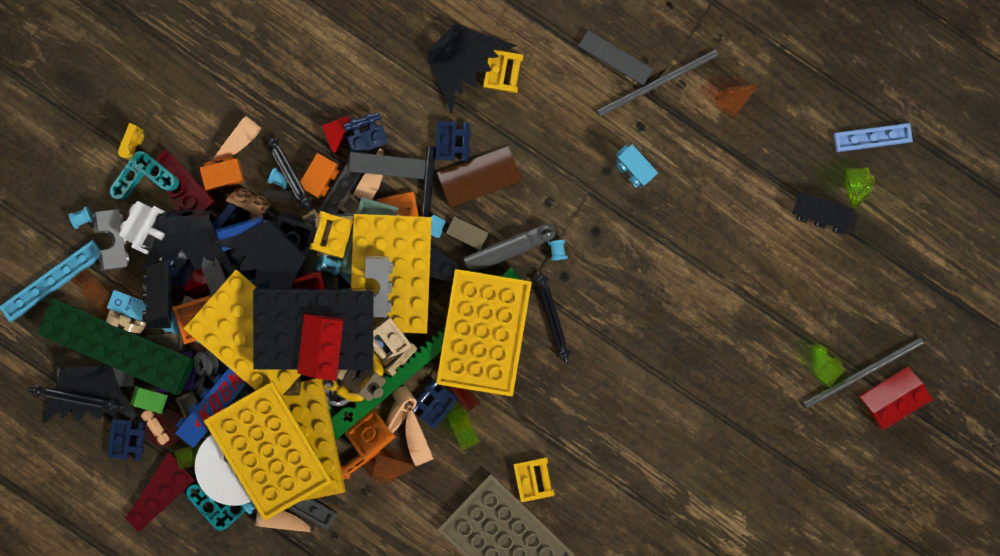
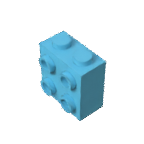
(635, 165)

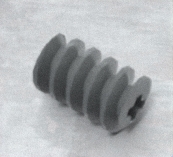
(208, 363)

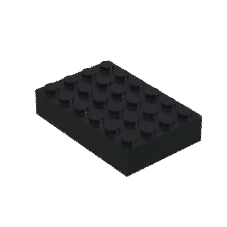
(279, 325)

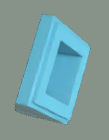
(437, 226)

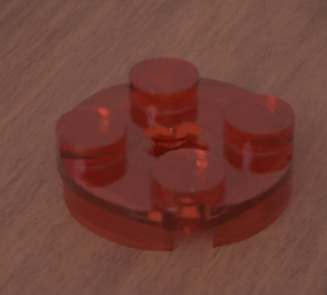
(172, 418)

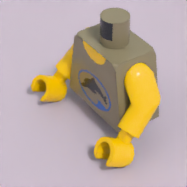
(362, 383)

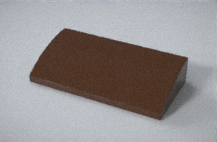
(479, 177)

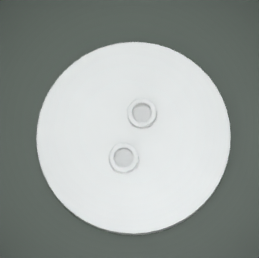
(217, 476)

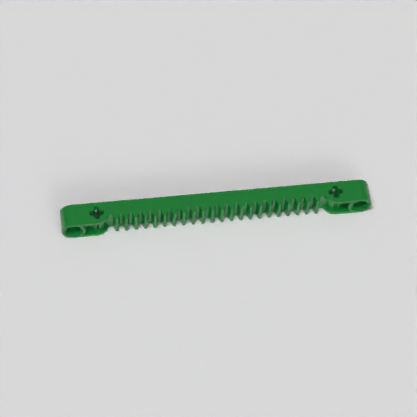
(362, 408)

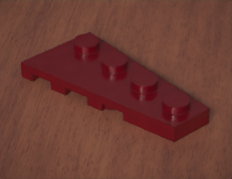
(189, 193)
(161, 490)

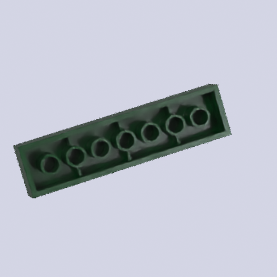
(116, 346)

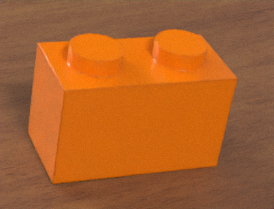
(222, 174)
(319, 175)

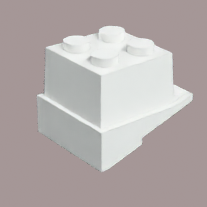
(142, 227)

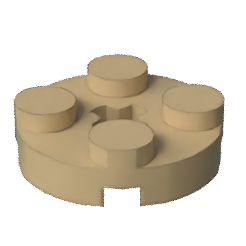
(128, 323)

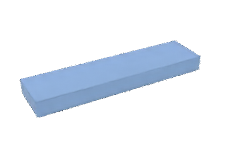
(873, 137)

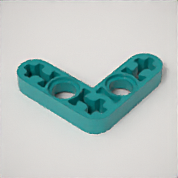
(140, 170)
(217, 512)

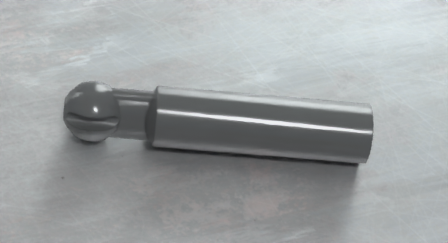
(509, 248)

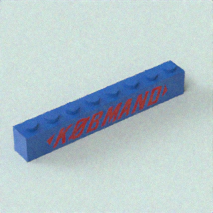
(213, 400)

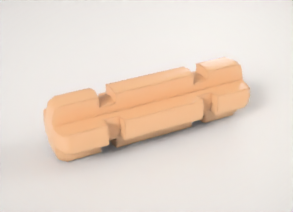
(155, 427)

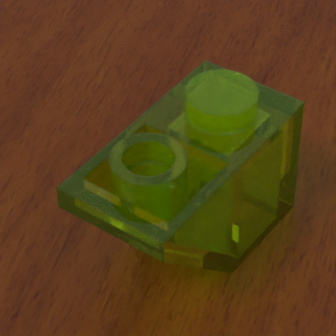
(825, 367)
(463, 428)

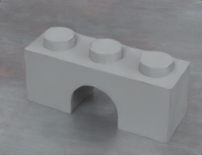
(110, 223)
(379, 269)

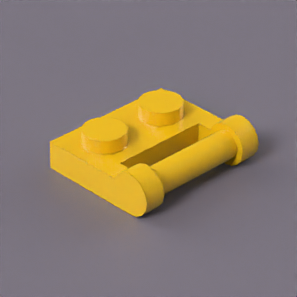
(495, 78)
(131, 139)
(337, 238)
(527, 480)

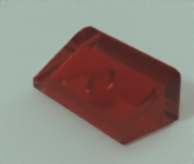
(466, 397)

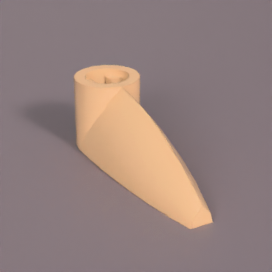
(239, 138)
(369, 184)
(403, 403)
(416, 441)
(283, 521)

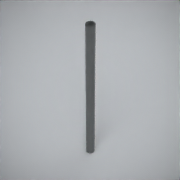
(658, 82)
(862, 373)

